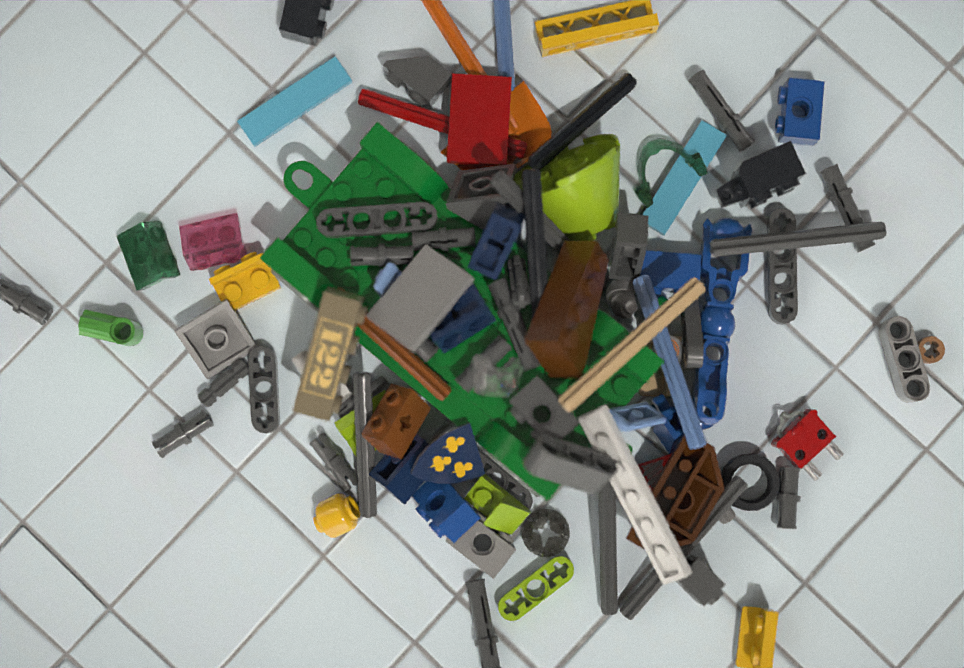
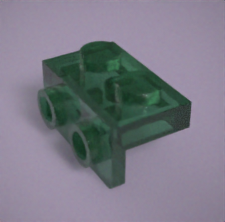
(148, 254)

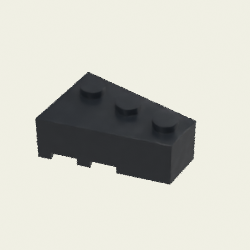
(304, 20)

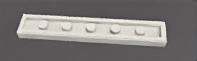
(636, 496)

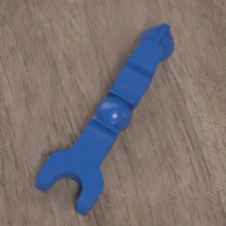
(717, 321)

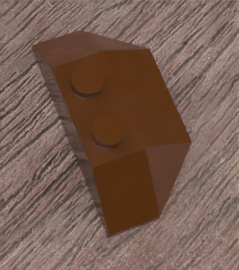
(686, 491)

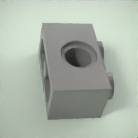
(492, 559)

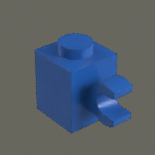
(671, 431)

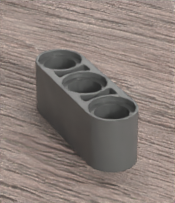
(569, 464)

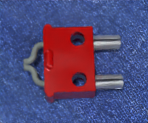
(803, 436)

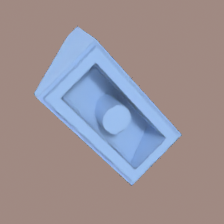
(636, 416)

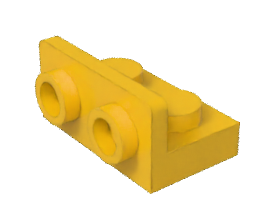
(245, 281)
(756, 637)

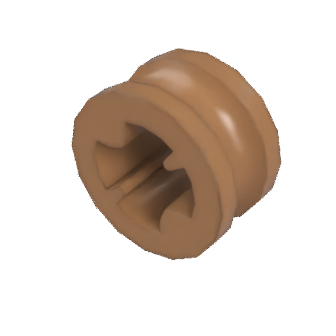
(939, 349)

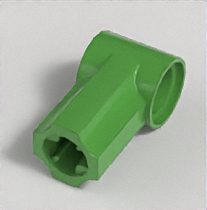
(109, 328)

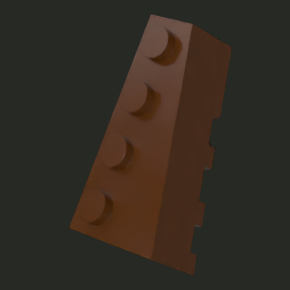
(568, 310)

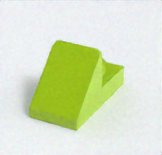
(498, 505)

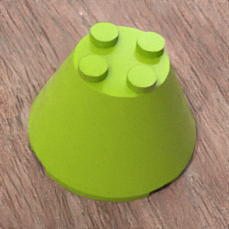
(582, 187)

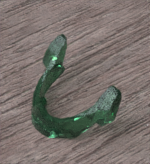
(653, 148)

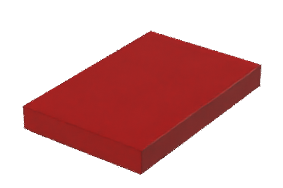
(479, 120)

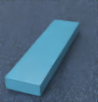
(295, 101)
(682, 178)

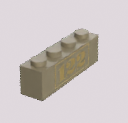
(328, 354)

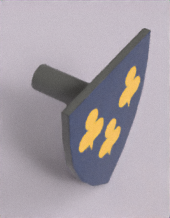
(450, 458)

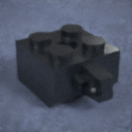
(762, 176)

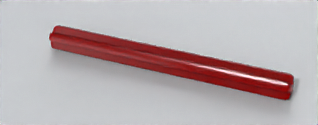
(422, 116)

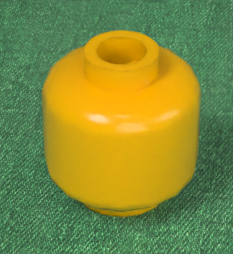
(336, 515)

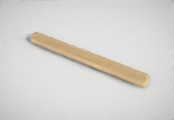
(631, 344)

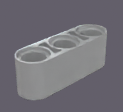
(908, 344)

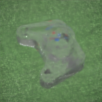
(496, 380)

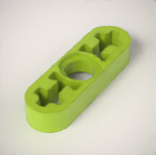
(513, 596)

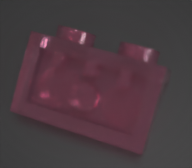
(212, 242)

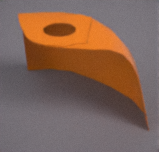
(532, 122)

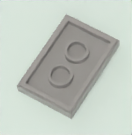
(420, 298)

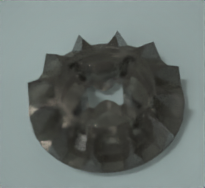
(536, 521)

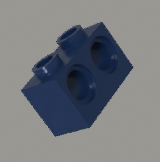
(496, 241)
(463, 320)

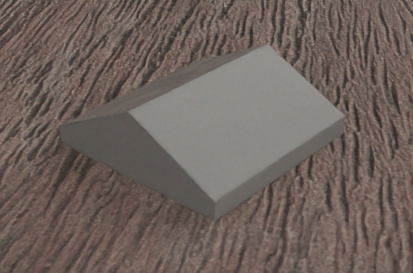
(216, 338)

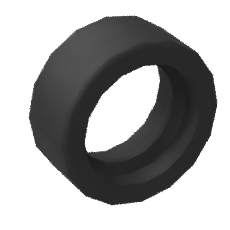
(770, 471)

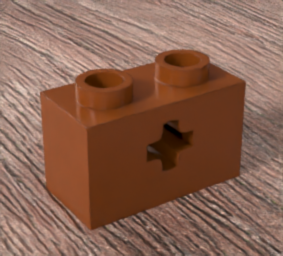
(396, 421)

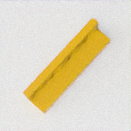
(597, 33)

